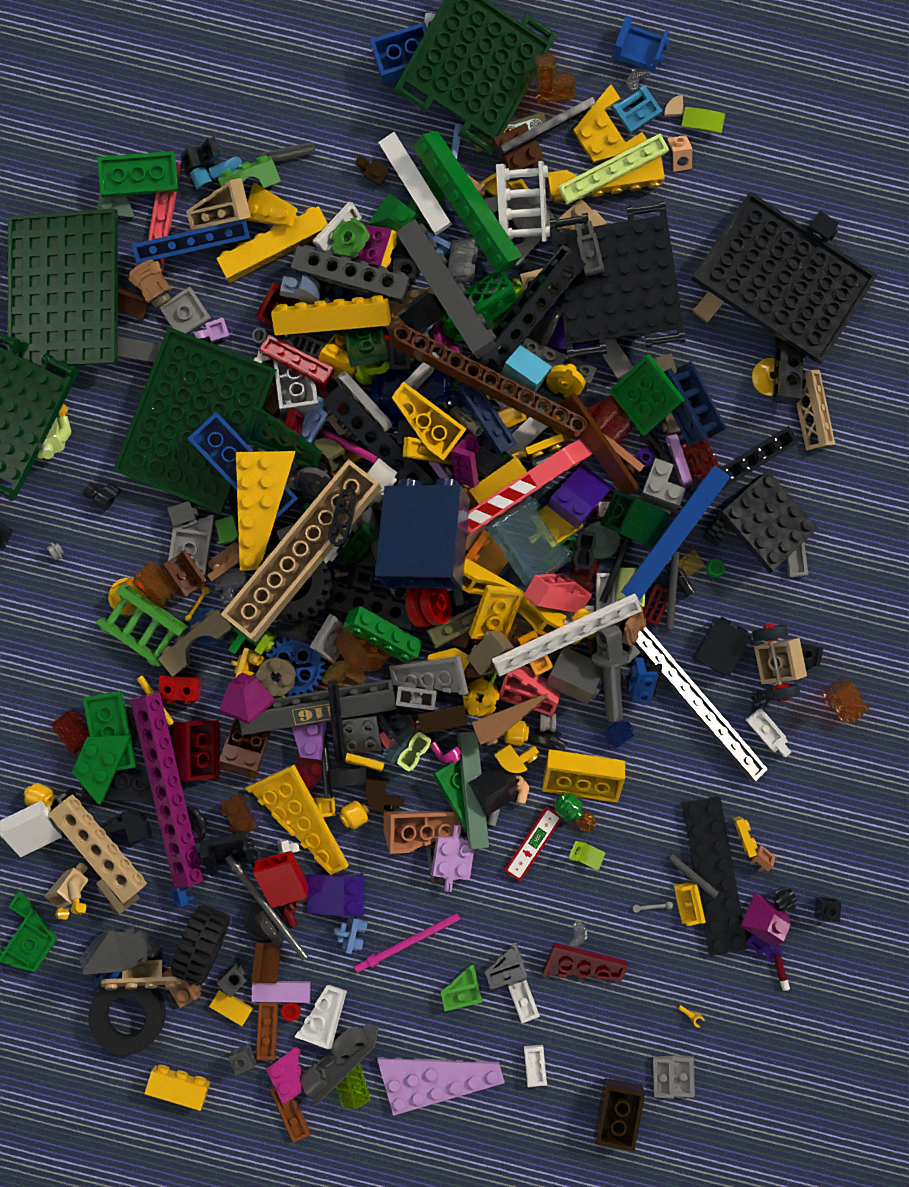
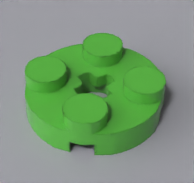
(353, 246)

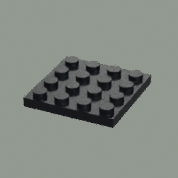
(768, 521)

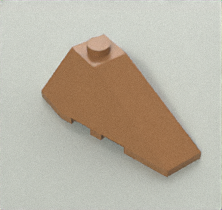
(497, 724)

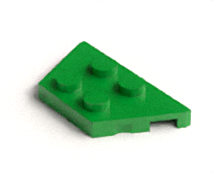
(99, 763)

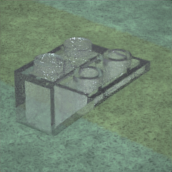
(461, 260)

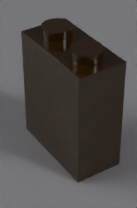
(441, 718)

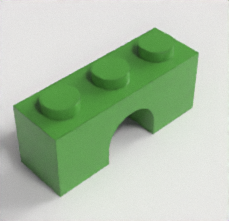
(262, 169)

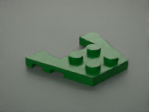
(31, 940)

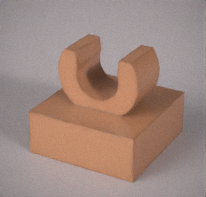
(763, 858)

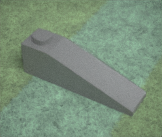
(294, 389)

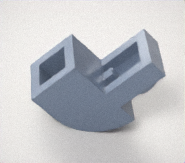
(304, 289)

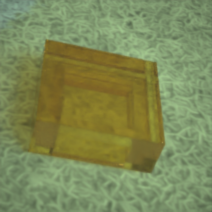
(691, 563)

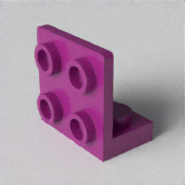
(375, 247)
(464, 460)

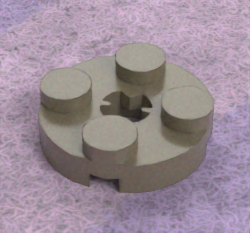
(287, 678)

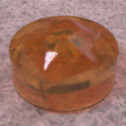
(586, 822)

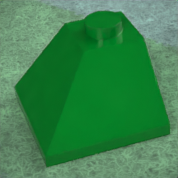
(393, 215)

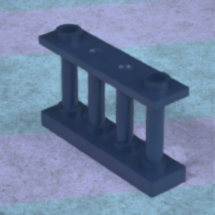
(685, 415)
(495, 433)

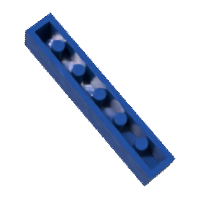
(191, 241)

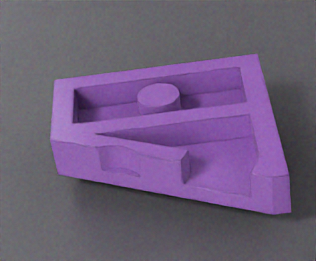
(310, 739)

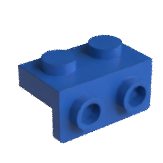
(641, 682)

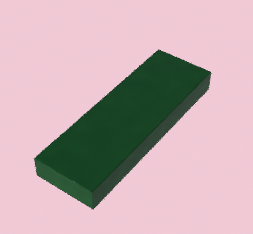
(358, 545)

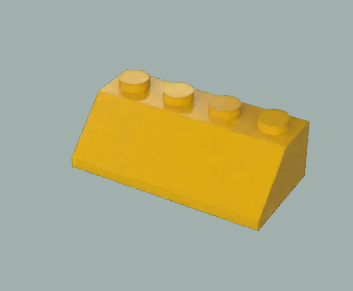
(584, 775)

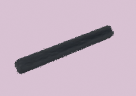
(336, 720)

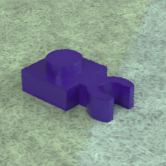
(761, 947)

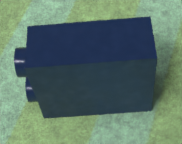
(423, 535)

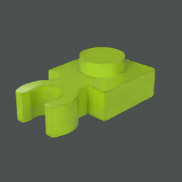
(266, 643)

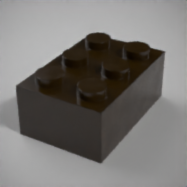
(619, 1114)

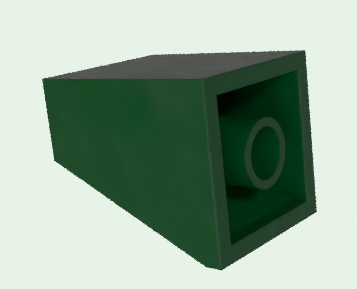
(635, 519)

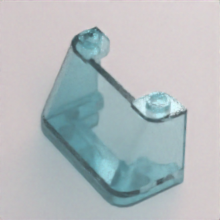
(528, 541)

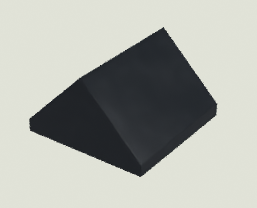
(422, 312)
(494, 788)

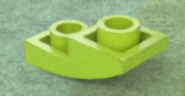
(703, 120)

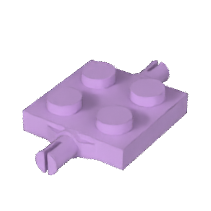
(452, 858)

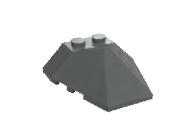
(117, 951)

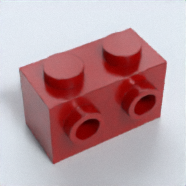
(179, 688)

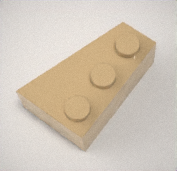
(221, 207)

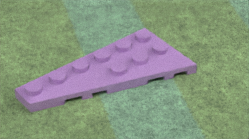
(430, 1081)

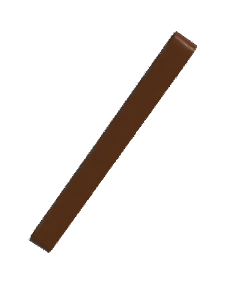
(478, 381)

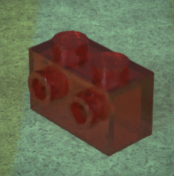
(701, 457)

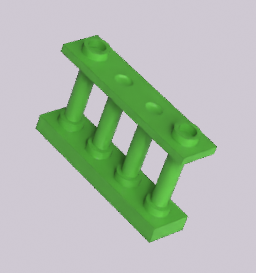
(158, 615)

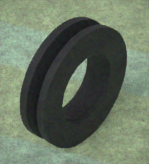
(119, 1042)

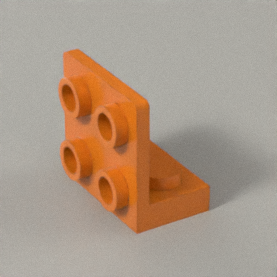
(487, 554)

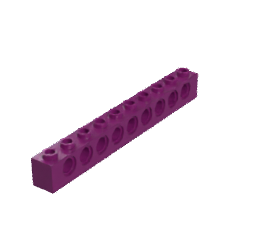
(167, 790)

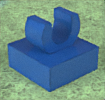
(180, 897)

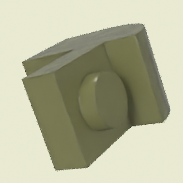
(332, 454)

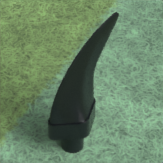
(547, 738)

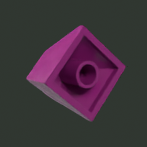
(245, 698)
(766, 920)

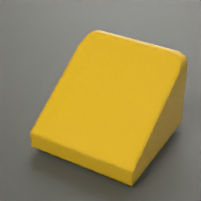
(325, 806)

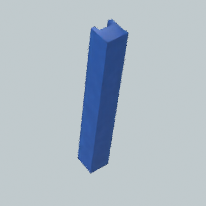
(676, 532)

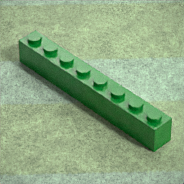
(467, 201)

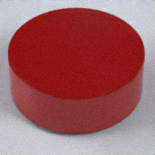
(291, 1011)

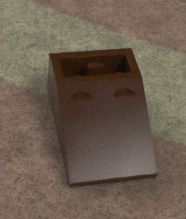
(243, 753)

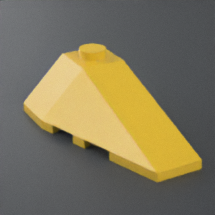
(431, 424)

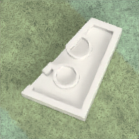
(322, 1023)

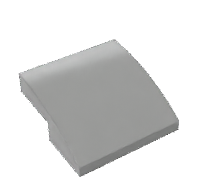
(674, 1076)

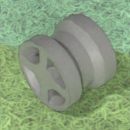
(547, 722)

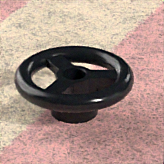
(198, 823)

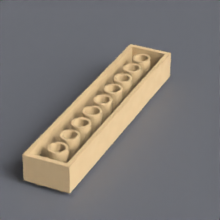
(298, 554)

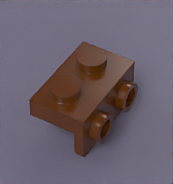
(185, 573)

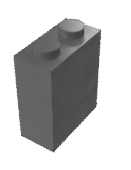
(575, 676)

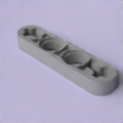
(363, 400)

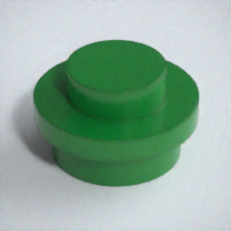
(715, 568)

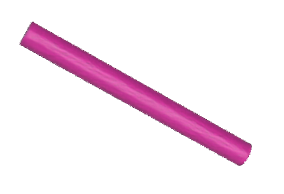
(349, 446)

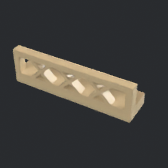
(819, 411)

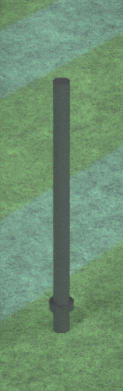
(235, 867)

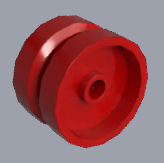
(428, 606)

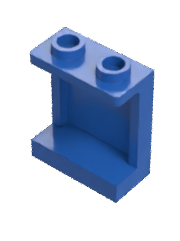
(639, 46)

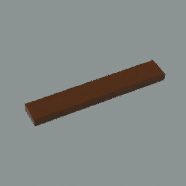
(601, 447)

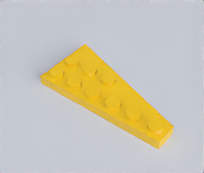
(259, 493)
(296, 811)

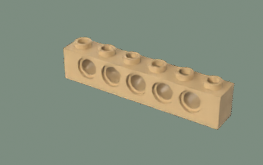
(88, 846)

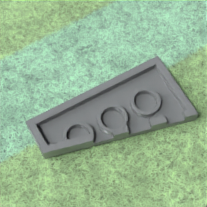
(431, 674)

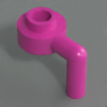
(451, 756)

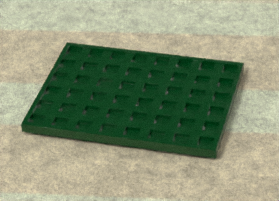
(64, 286)

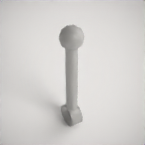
(636, 908)

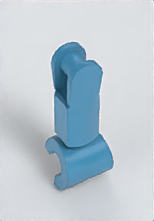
(202, 177)

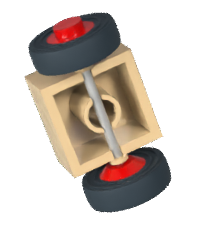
(779, 662)

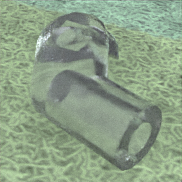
(634, 77)
(580, 934)

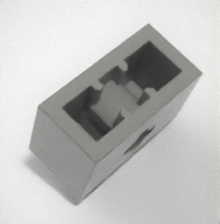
(416, 698)

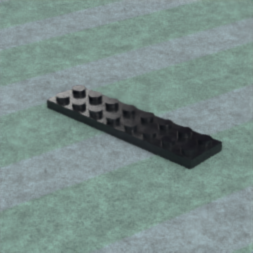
(714, 864)

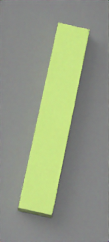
(613, 169)

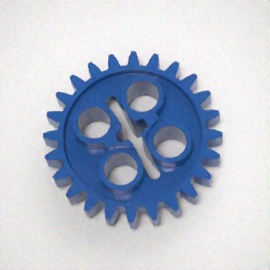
(293, 649)

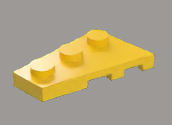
(269, 208)

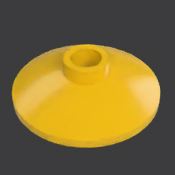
(761, 378)

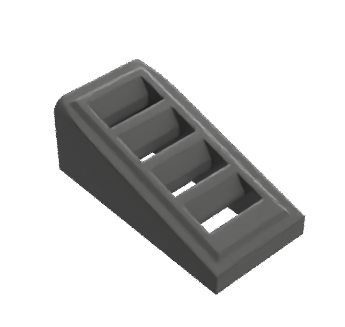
(315, 342)

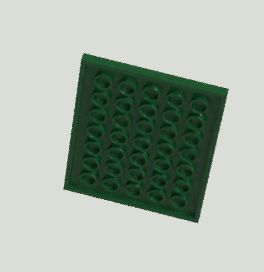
(182, 392)

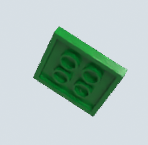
(646, 395)

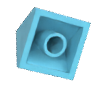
(526, 369)

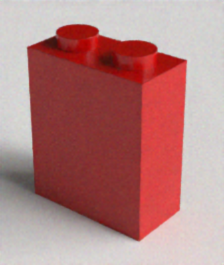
(281, 879)

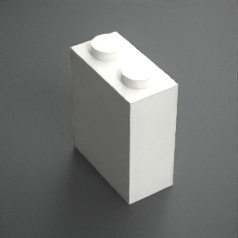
(29, 829)

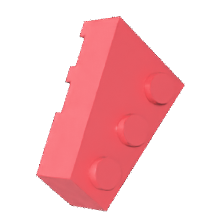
(557, 592)
(524, 685)

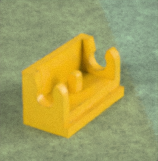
(689, 903)

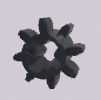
(785, 899)

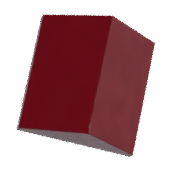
(270, 302)

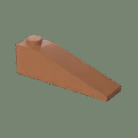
(414, 829)

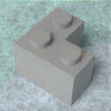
(659, 490)

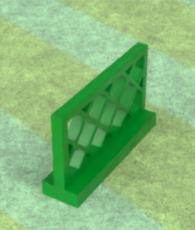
(491, 307)

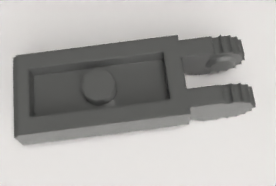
(589, 250)

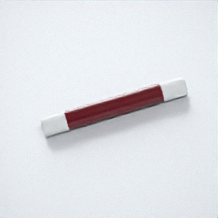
(781, 972)

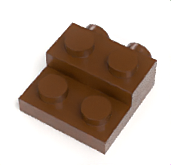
(523, 156)

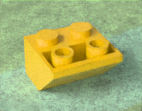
(336, 356)

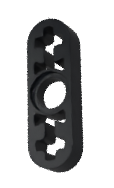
(351, 505)

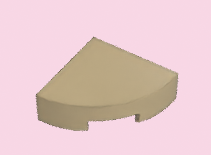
(674, 107)

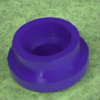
(645, 451)

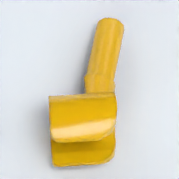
(694, 1016)

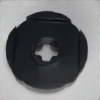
(251, 925)

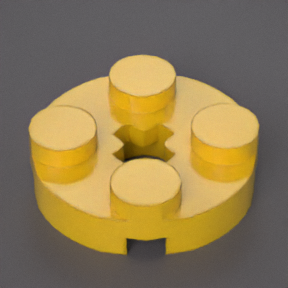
(565, 380)
(487, 706)

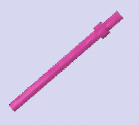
(373, 960)

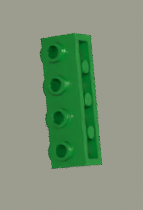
(382, 634)

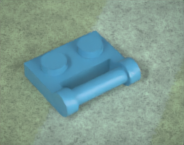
(639, 114)

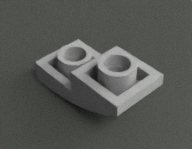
(617, 359)

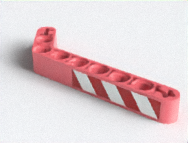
(527, 484)

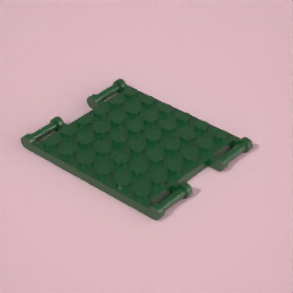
(475, 65)
(27, 410)

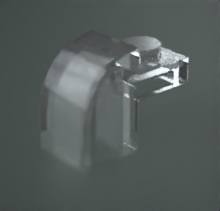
(229, 581)

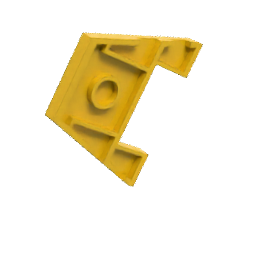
(598, 133)

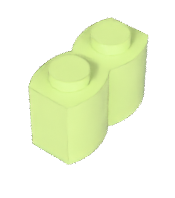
(410, 755)

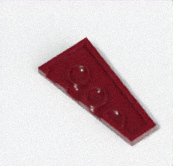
(568, 960)

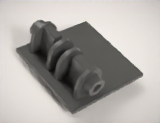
(361, 734)

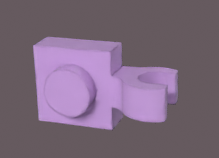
(215, 330)

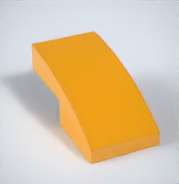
(540, 665)

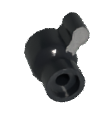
(102, 498)

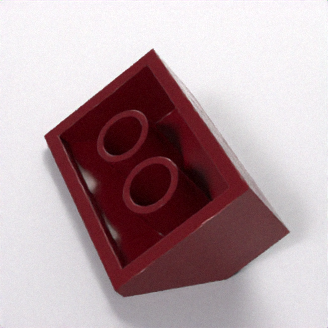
(197, 749)

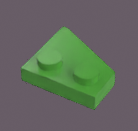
(462, 991)

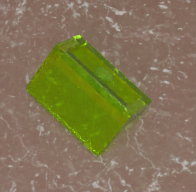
(353, 1089)

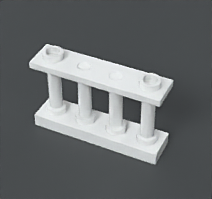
(505, 194)

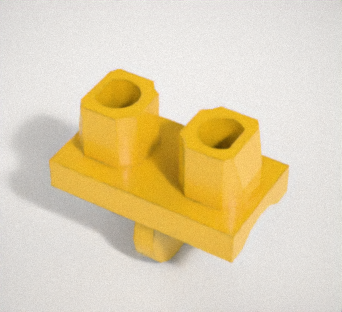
(246, 662)

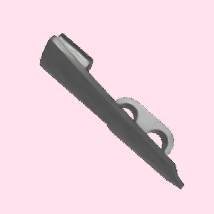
(345, 1055)

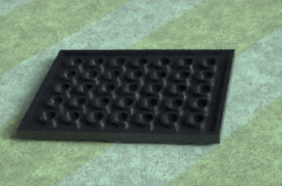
(784, 278)

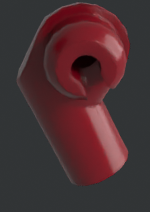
(288, 913)

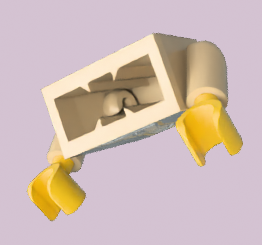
(68, 890)

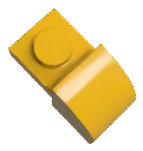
(512, 761)

